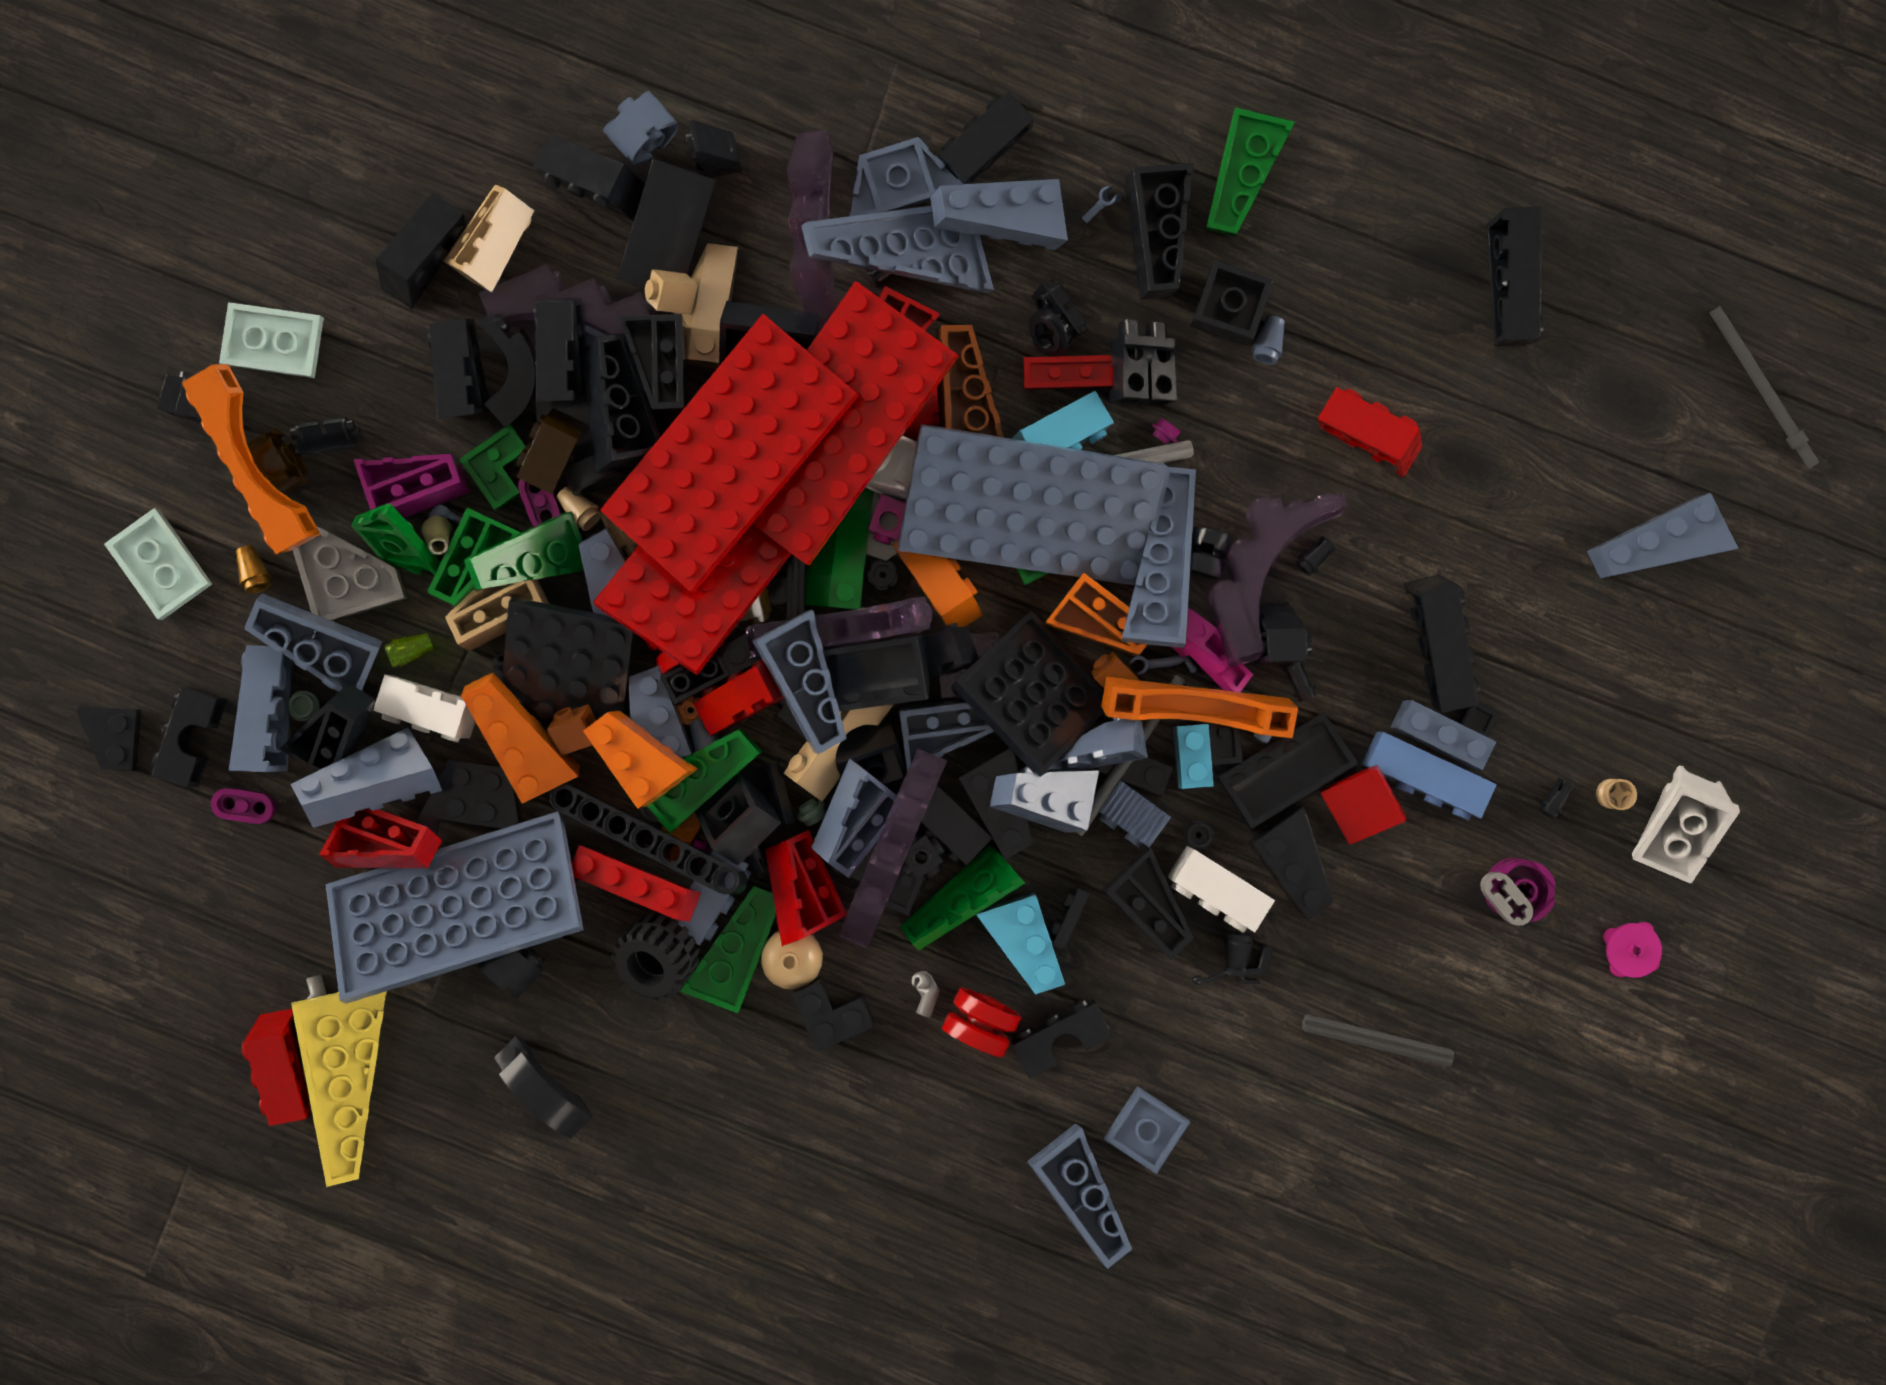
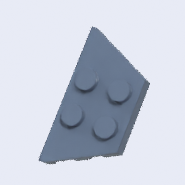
(898, 178)

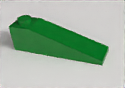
(839, 569)

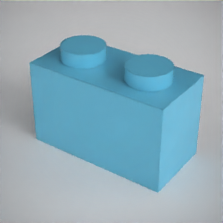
(1193, 756)

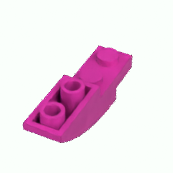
(1206, 649)

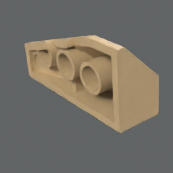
(715, 286)

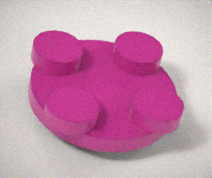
(1633, 949)

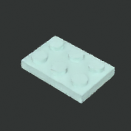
(271, 340)
(158, 564)

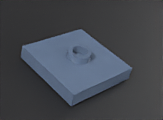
(1146, 1130)

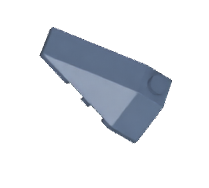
(1103, 746)

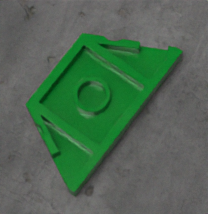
(395, 540)

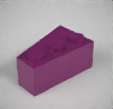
(412, 482)

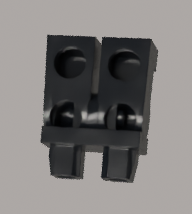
(1143, 365)

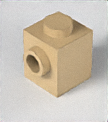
(671, 291)

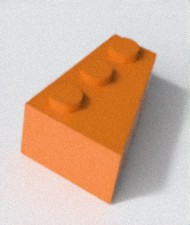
(943, 586)
(636, 758)

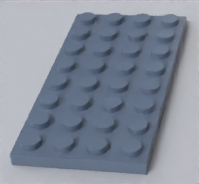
(1029, 505)
(459, 911)

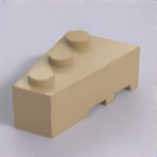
(490, 238)
(485, 611)

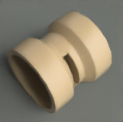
(1623, 794)

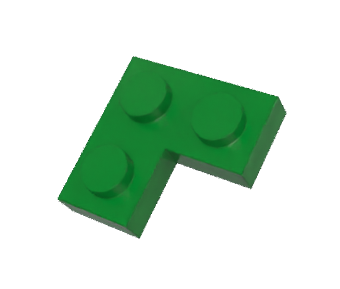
(488, 464)

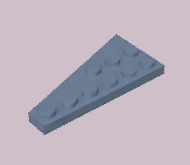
(902, 245)

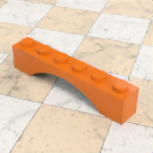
(219, 404)
(1239, 710)

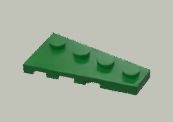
(1246, 161)
(531, 555)
(716, 767)
(968, 893)
(733, 958)

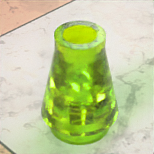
(406, 649)

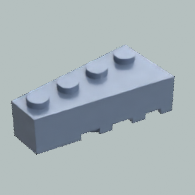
(1005, 210)
(1674, 536)
(367, 779)

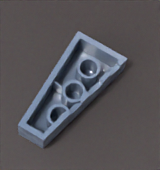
(314, 643)
(801, 674)
(262, 711)
(1077, 1186)

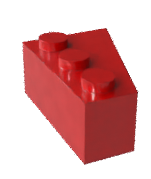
(738, 698)
(379, 841)

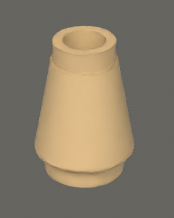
(583, 510)

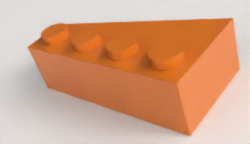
(517, 739)

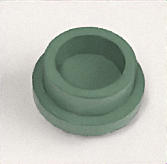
(303, 705)
(811, 812)

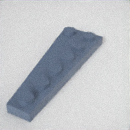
(1162, 583)

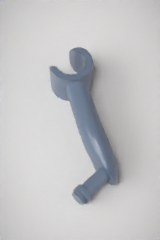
(1164, 662)

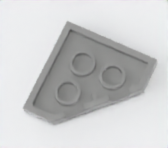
(344, 578)

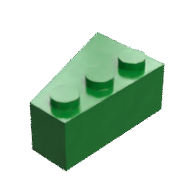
(472, 536)

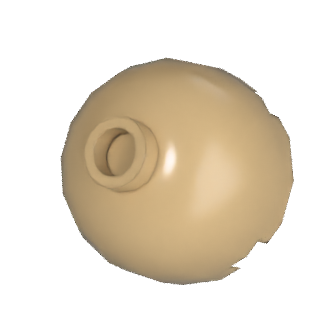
(791, 964)

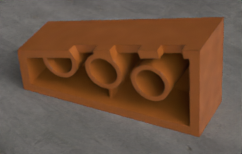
(964, 390)

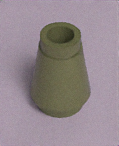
(437, 533)

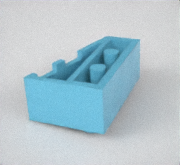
(1071, 425)
(1024, 938)

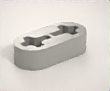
(1501, 903)

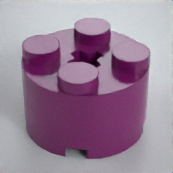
(1536, 886)

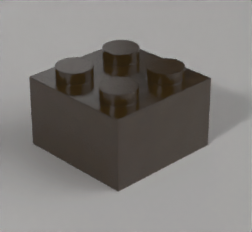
(550, 452)

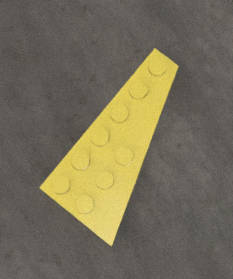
(339, 1067)

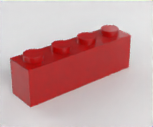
(635, 883)

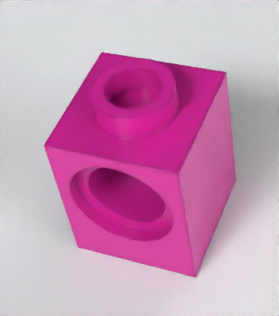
(887, 506)

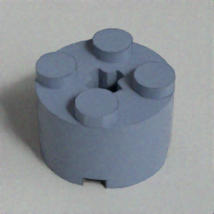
(641, 128)

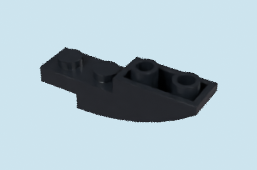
(725, 662)

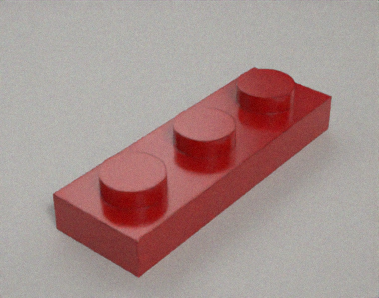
(1068, 372)

